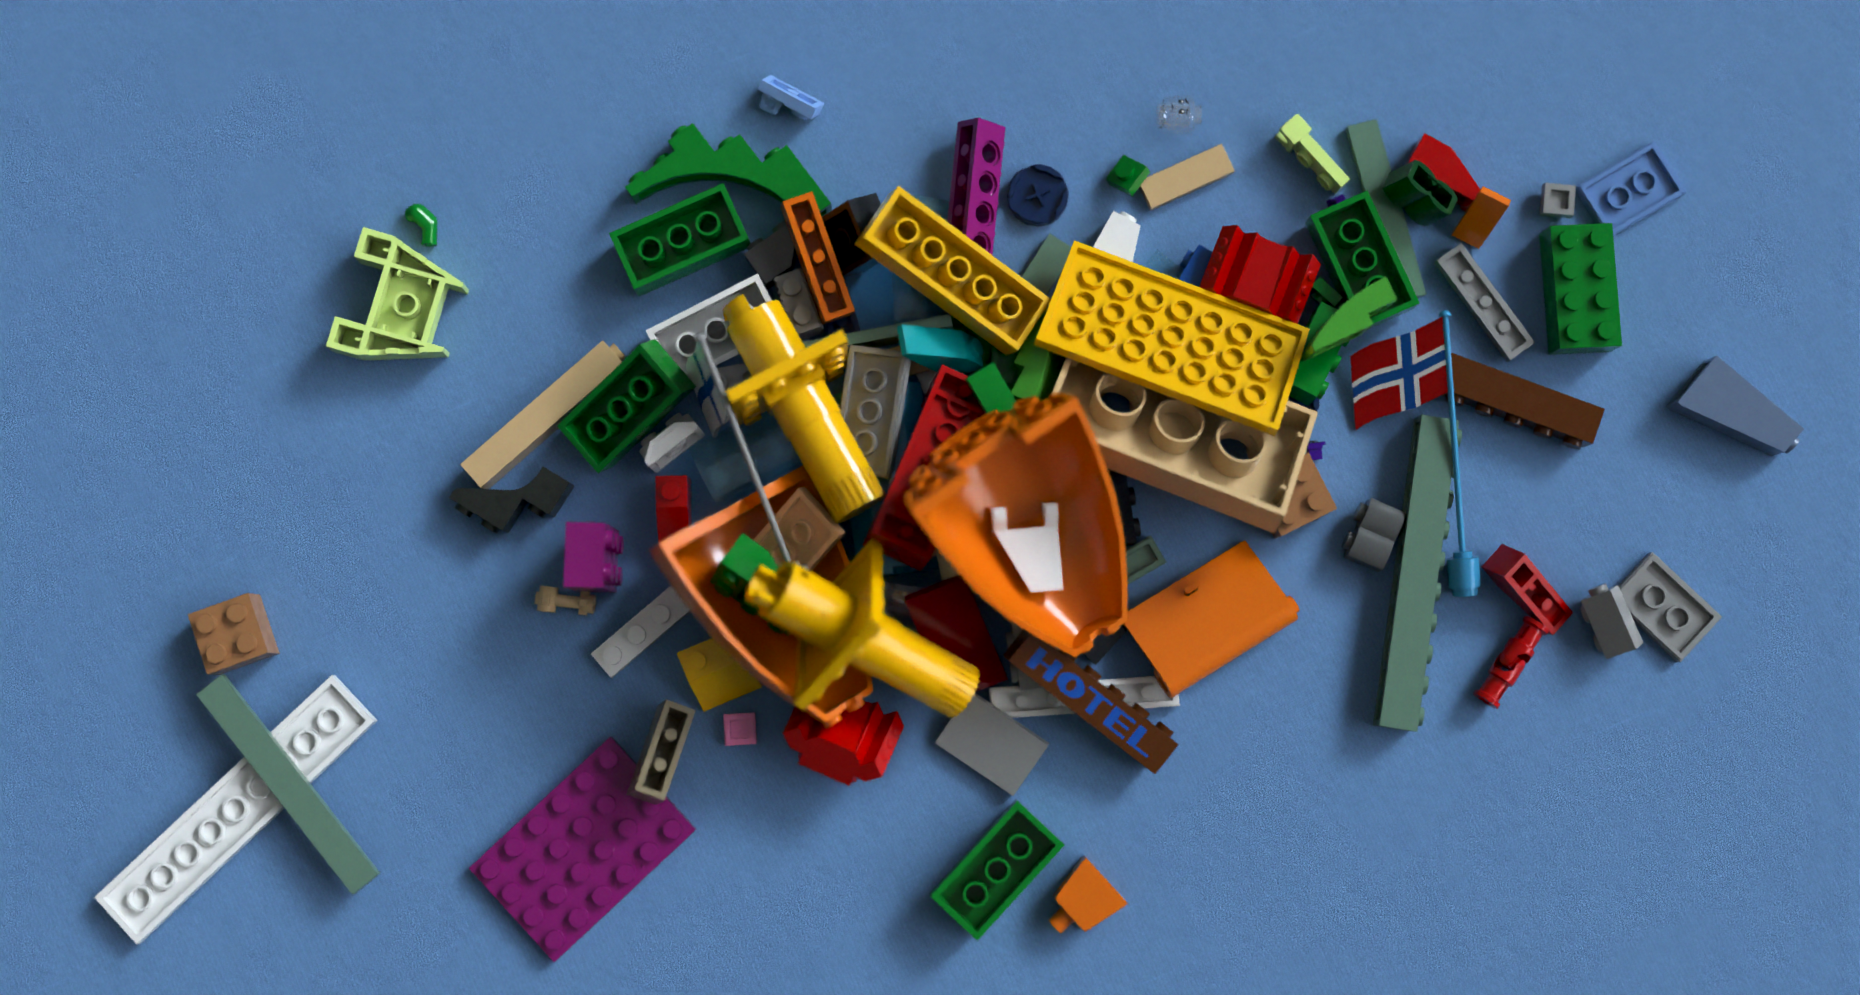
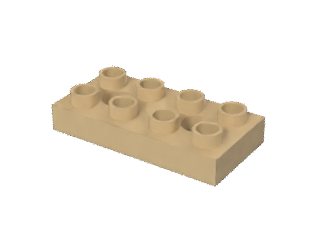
(1181, 448)

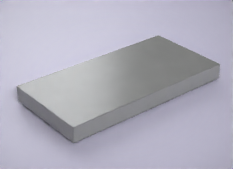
(875, 403)

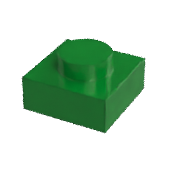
(1127, 175)
(1324, 292)

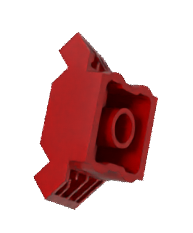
(1260, 273)
(849, 749)

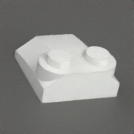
(671, 442)

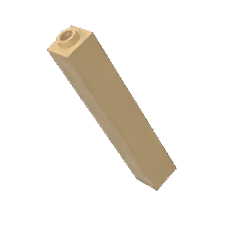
(540, 417)

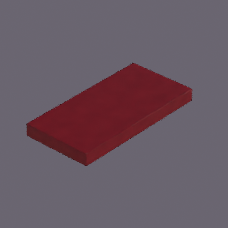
(952, 620)

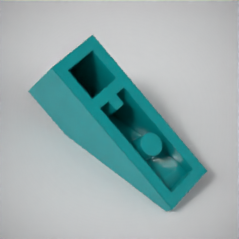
(940, 346)

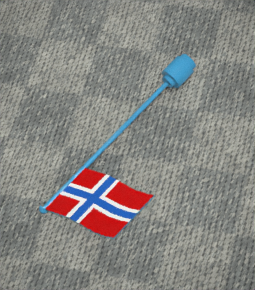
(1403, 376)

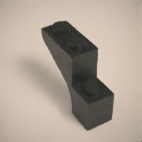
(502, 507)

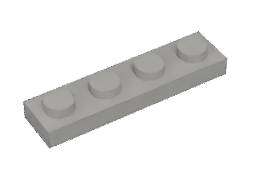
(1484, 302)

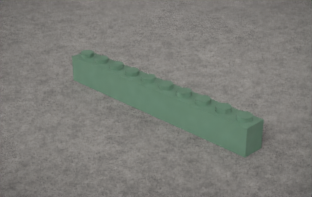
(1416, 576)

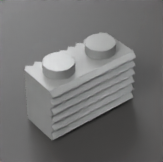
(798, 303)

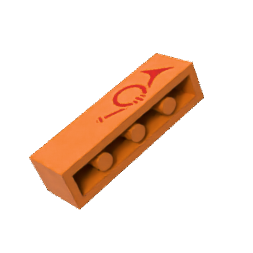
(817, 258)

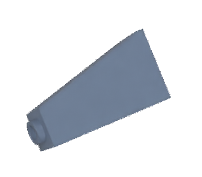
(1735, 408)

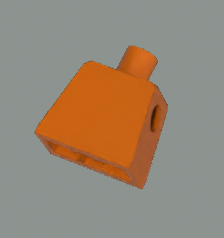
(1085, 898)

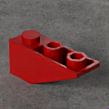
(1446, 168)

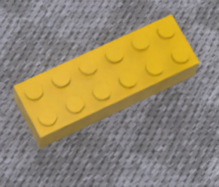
(953, 271)

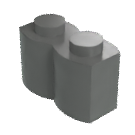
(1373, 535)

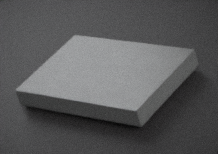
(1667, 607)
(992, 744)

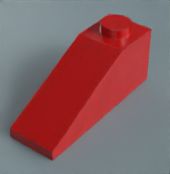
(673, 505)
(1527, 587)

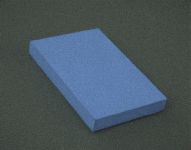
(1631, 189)

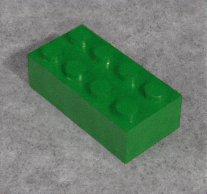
(680, 239)
(1360, 253)
(1580, 289)
(626, 405)
(996, 869)

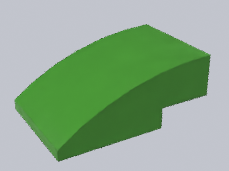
(1351, 318)
(1037, 367)

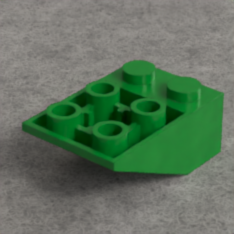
(736, 571)

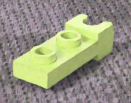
(1296, 136)

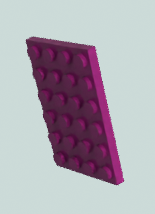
(580, 851)

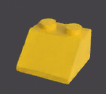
(715, 675)

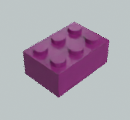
(592, 557)

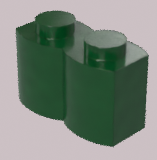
(1420, 193)

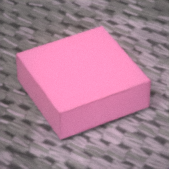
(740, 729)

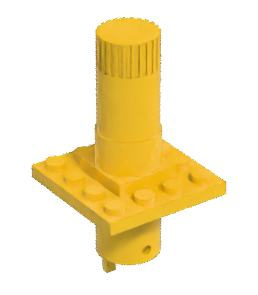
(793, 388)
(847, 625)

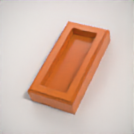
(1481, 217)

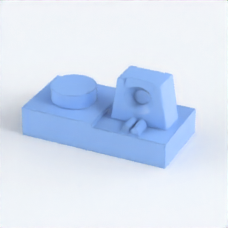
(778, 93)

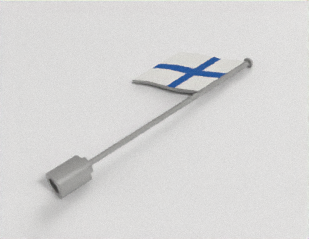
(717, 412)

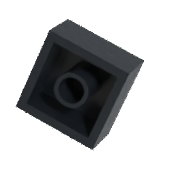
(845, 226)

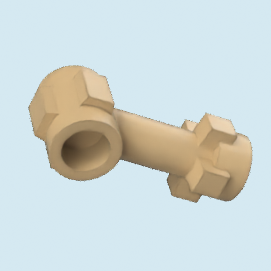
(548, 599)

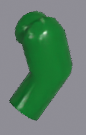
(426, 220)

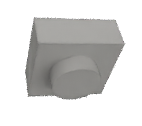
(1557, 200)

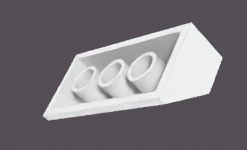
(707, 317)

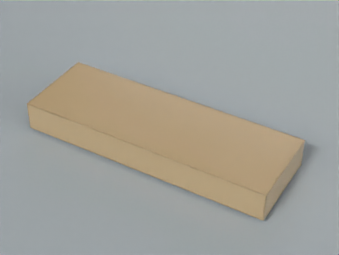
(1186, 177)

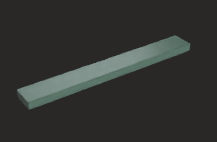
(288, 784)

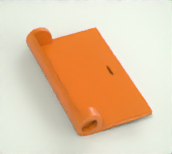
(1223, 619)

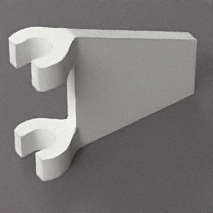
(1033, 549)

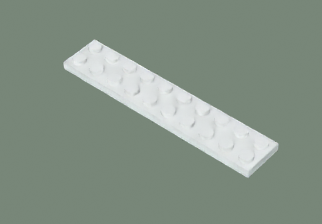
(230, 814)

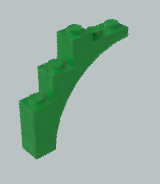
(734, 162)

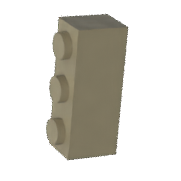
(661, 752)

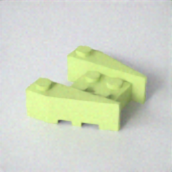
(403, 307)

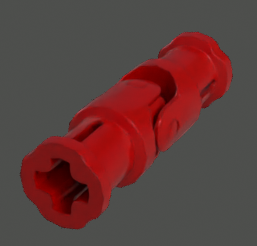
(1514, 657)

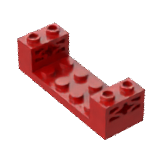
(945, 410)

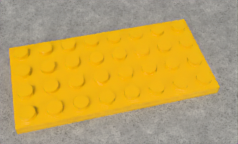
(1173, 338)

